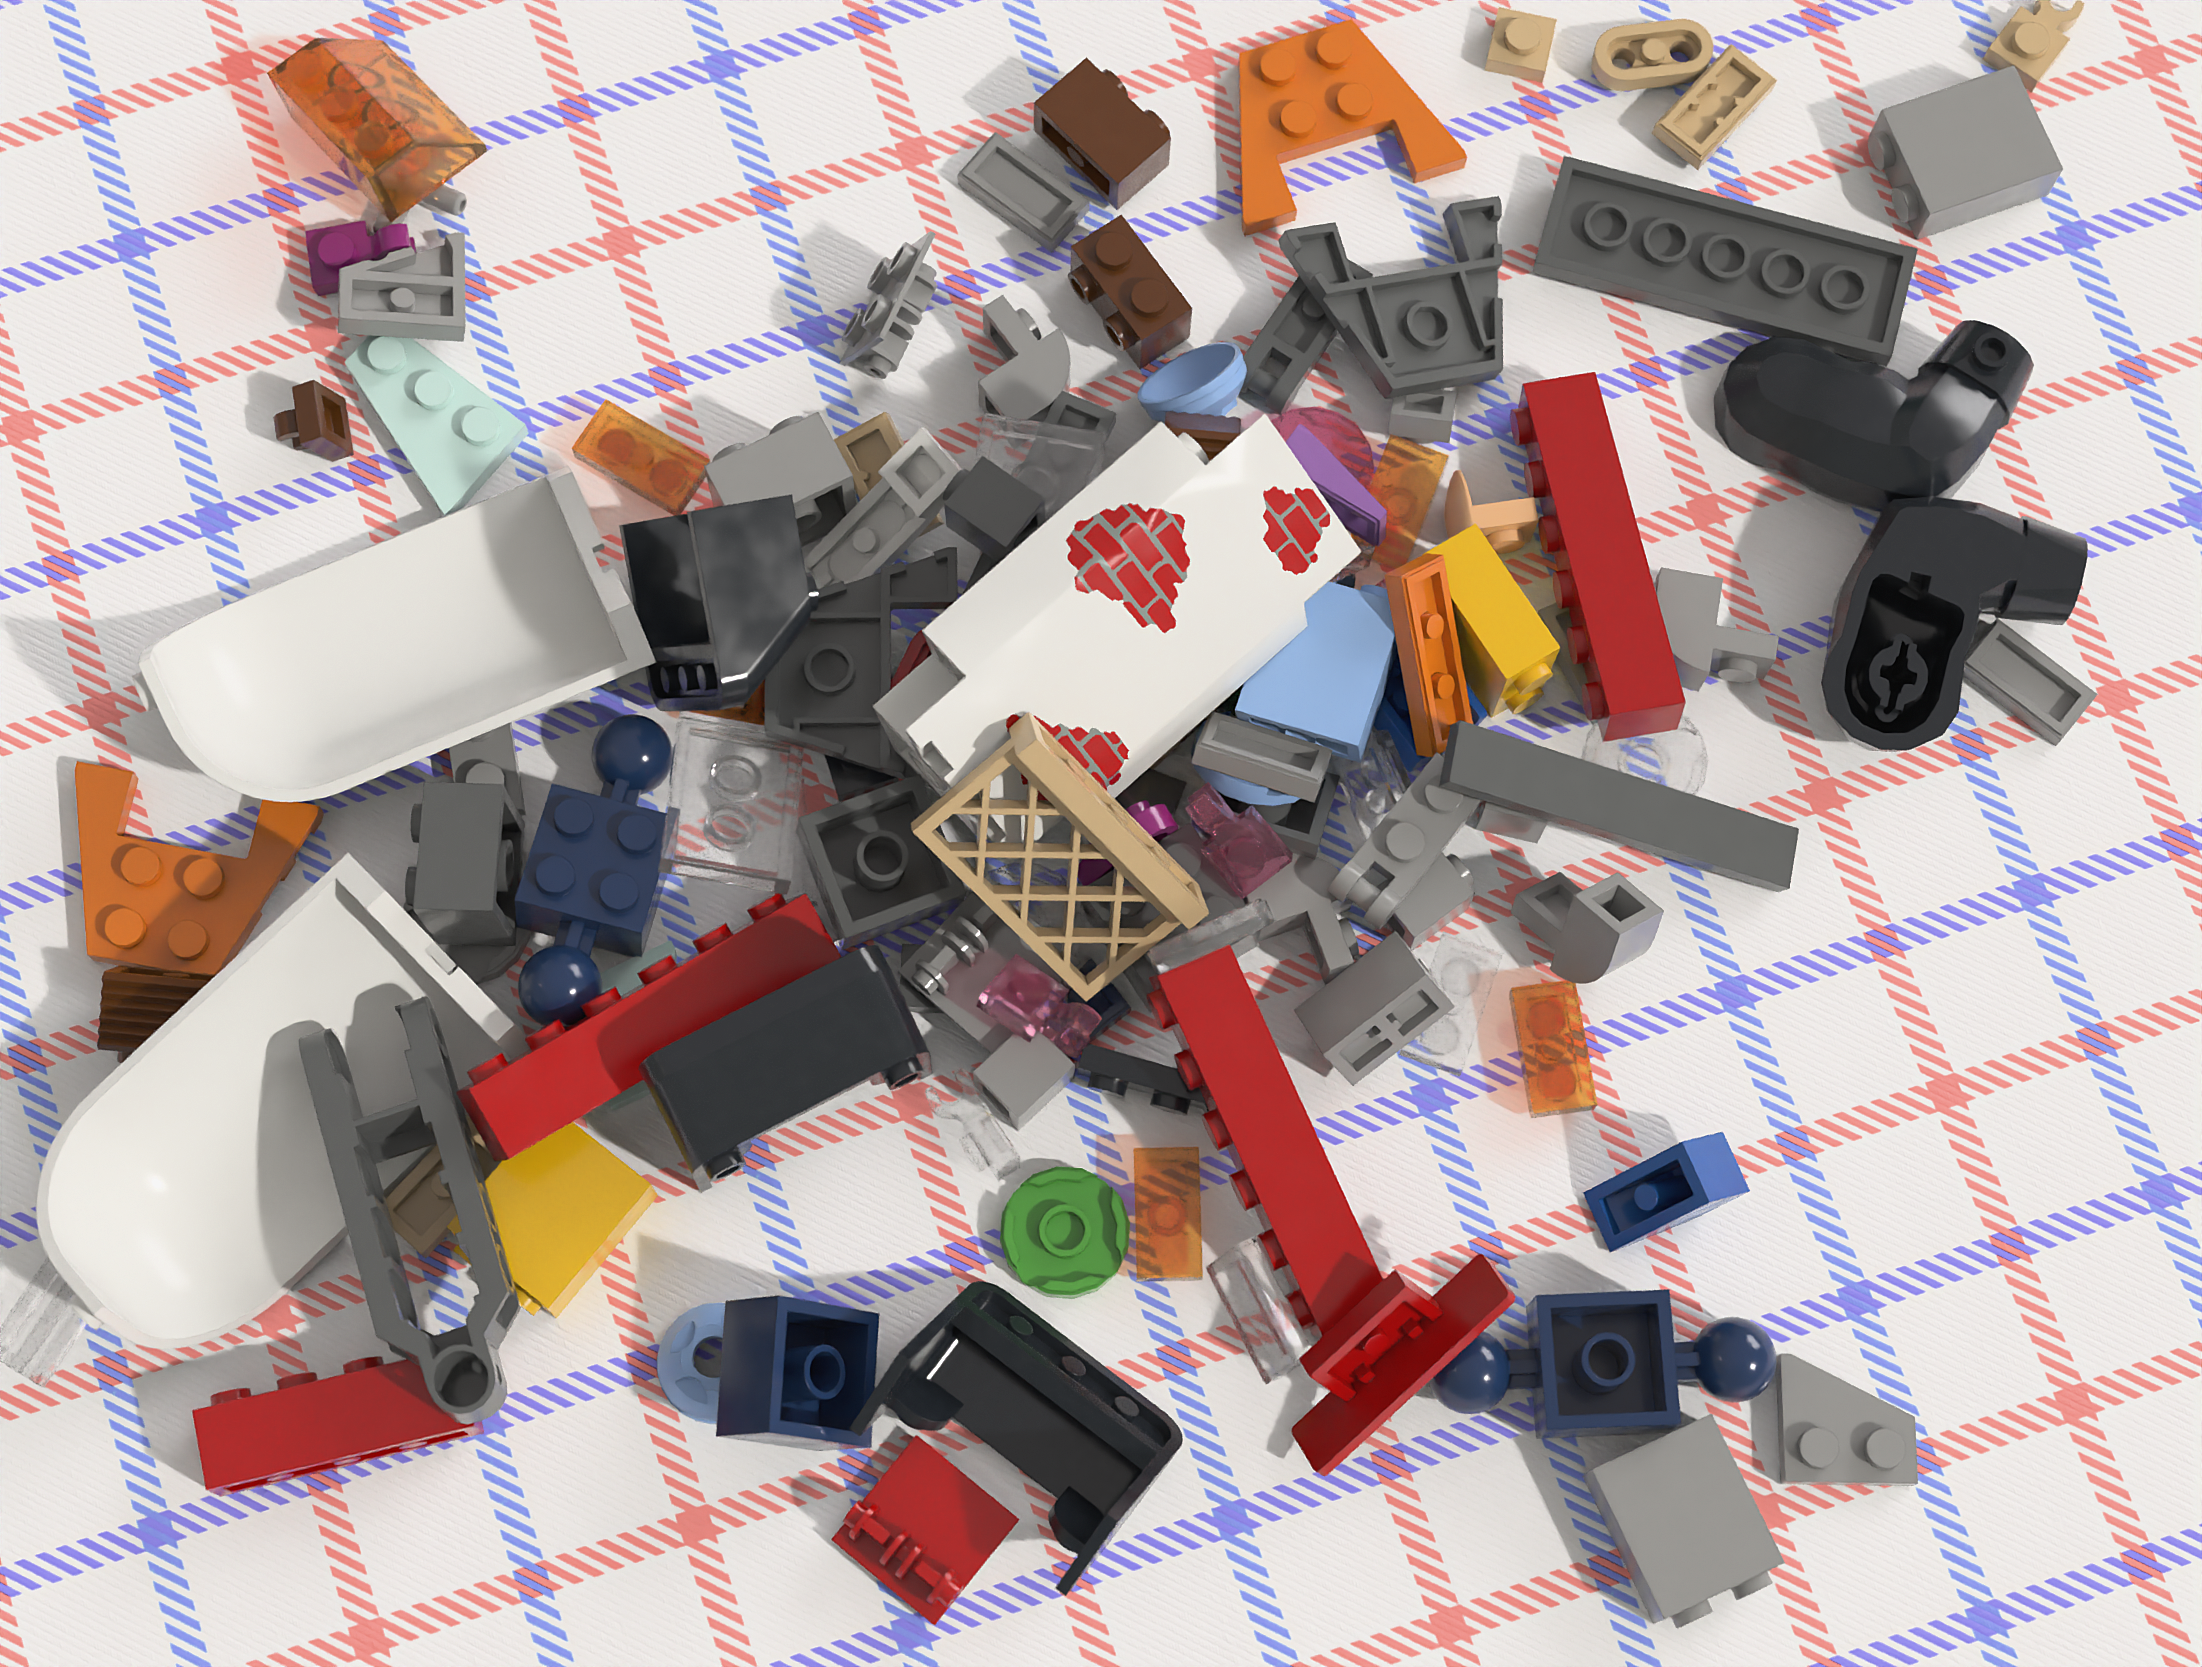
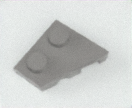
(407, 294)
(1839, 1431)

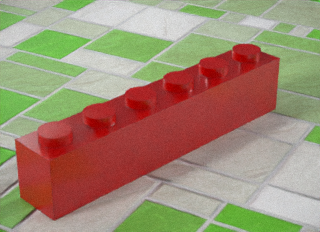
(1598, 558)
(600, 1055)
(1268, 1137)

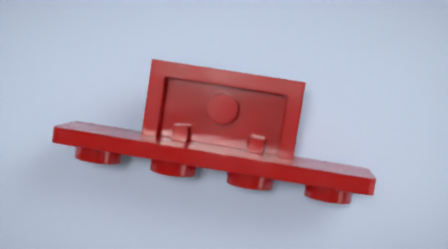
(1389, 1352)

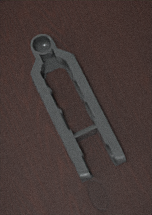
(463, 1363)

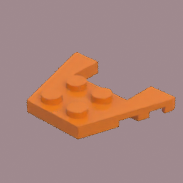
(1318, 96)
(170, 902)

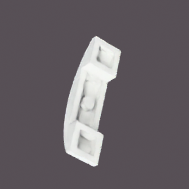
(887, 516)

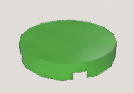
(1064, 1232)

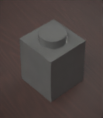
(992, 509)

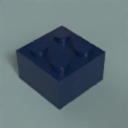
(796, 1373)

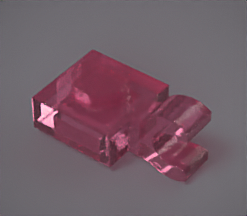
(1239, 846)
(1033, 1003)

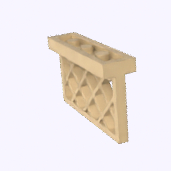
(1100, 820)

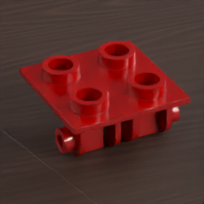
(924, 1529)

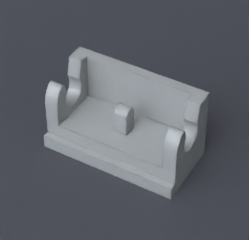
(1373, 1008)

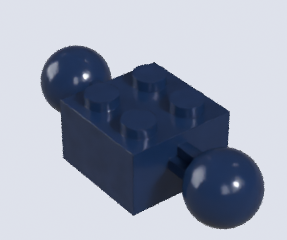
(594, 871)
(1608, 1365)

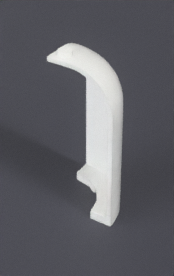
(398, 648)
(200, 1164)

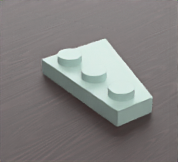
(436, 417)

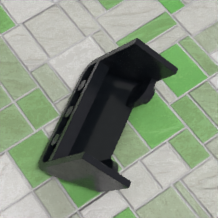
(718, 599)
(784, 1060)
(1038, 1407)

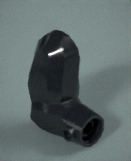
(1865, 428)
(1916, 606)

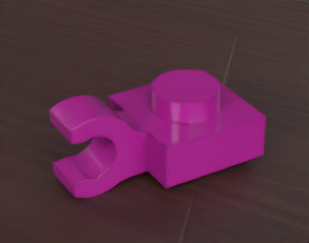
(347, 245)

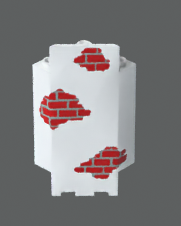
(1122, 616)

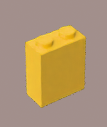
(1499, 633)
(561, 1214)

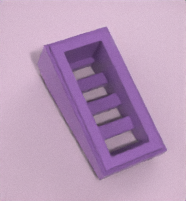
(1342, 491)

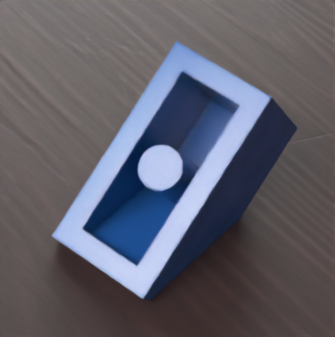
(1666, 1190)

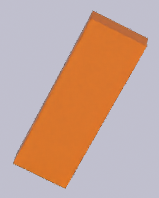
(1428, 651)

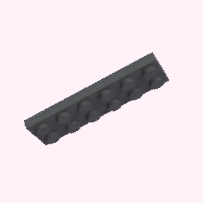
(1725, 260)

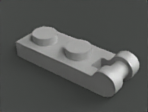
(1404, 844)

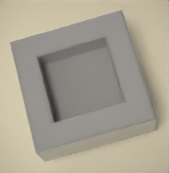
(1423, 416)

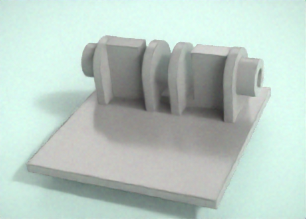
(900, 297)
(962, 962)

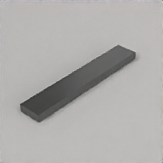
(1618, 806)

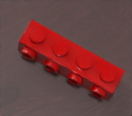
(319, 1425)

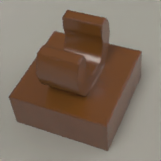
(316, 422)

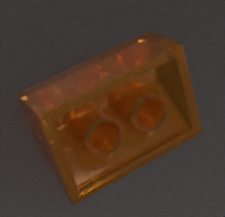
(375, 120)

